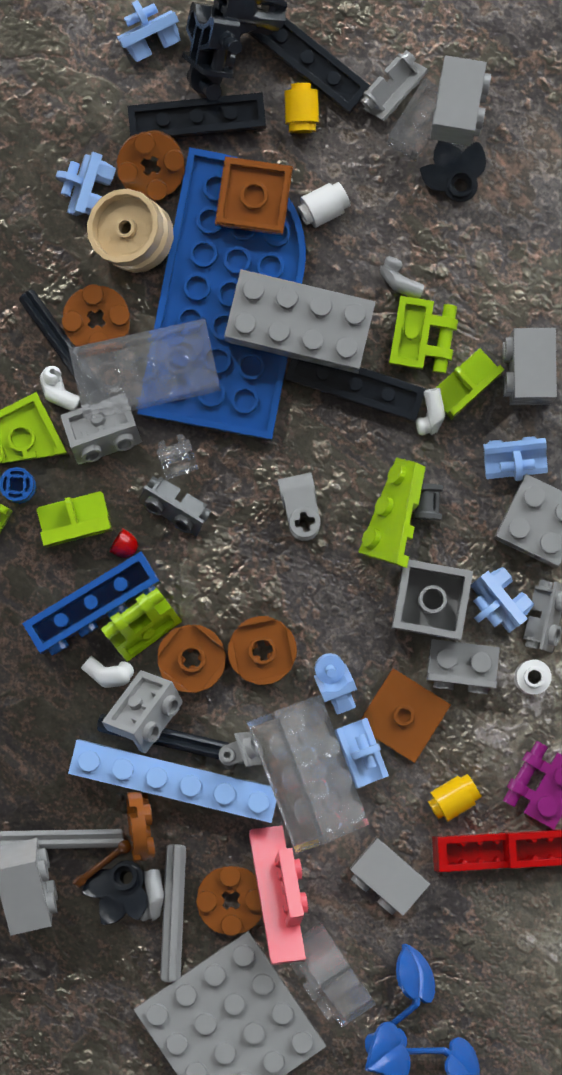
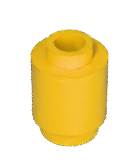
(301, 108)
(454, 797)

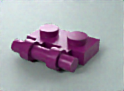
(546, 800)

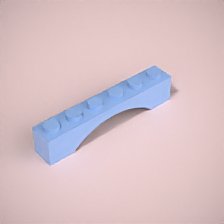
(173, 780)

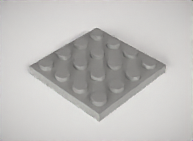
(230, 1017)

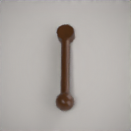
(123, 848)

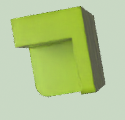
(468, 382)
(74, 519)

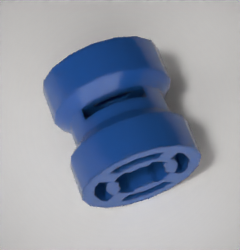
(21, 490)

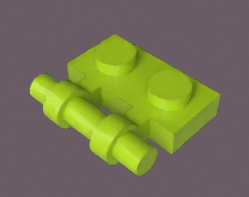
(412, 334)
(141, 624)

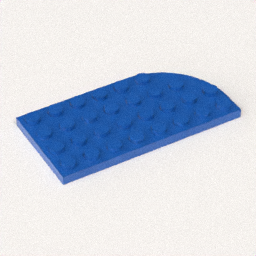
(202, 285)

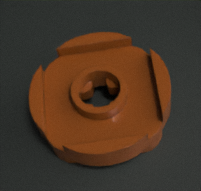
(145, 145)
(95, 299)
(273, 634)
(211, 656)
(139, 823)
(210, 900)

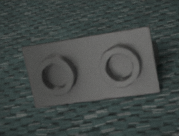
(160, 499)

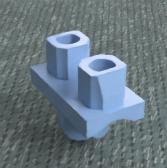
(163, 25)
(91, 170)
(515, 458)
(497, 604)
(335, 682)
(361, 752)

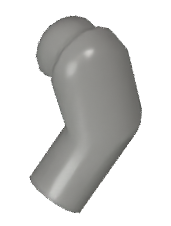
(398, 282)
(154, 893)

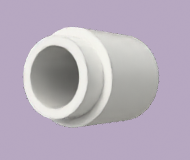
(323, 204)
(521, 677)

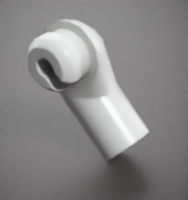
(54, 389)
(435, 413)
(108, 676)

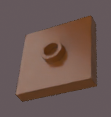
(254, 195)
(405, 715)

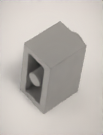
(389, 877)

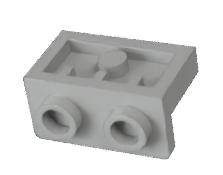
(99, 436)
(463, 664)
(144, 710)

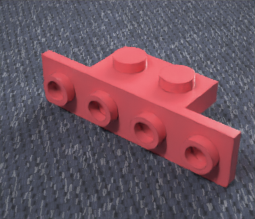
(279, 894)

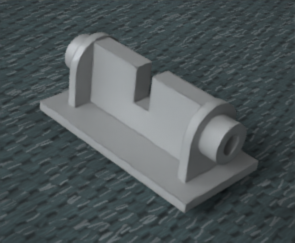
(384, 97)
(545, 629)
(241, 751)

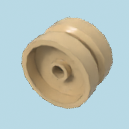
(130, 230)

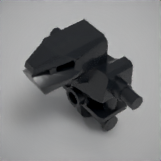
(216, 37)

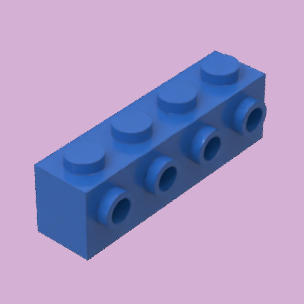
(90, 604)

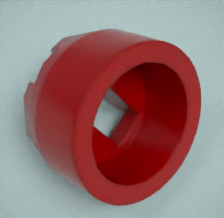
(124, 545)

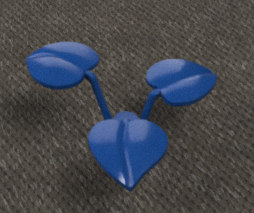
(388, 1044)

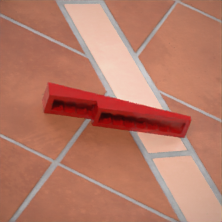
(497, 850)

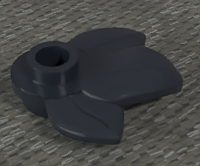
(454, 165)
(115, 895)

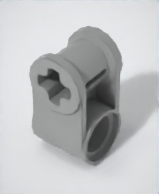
(300, 500)

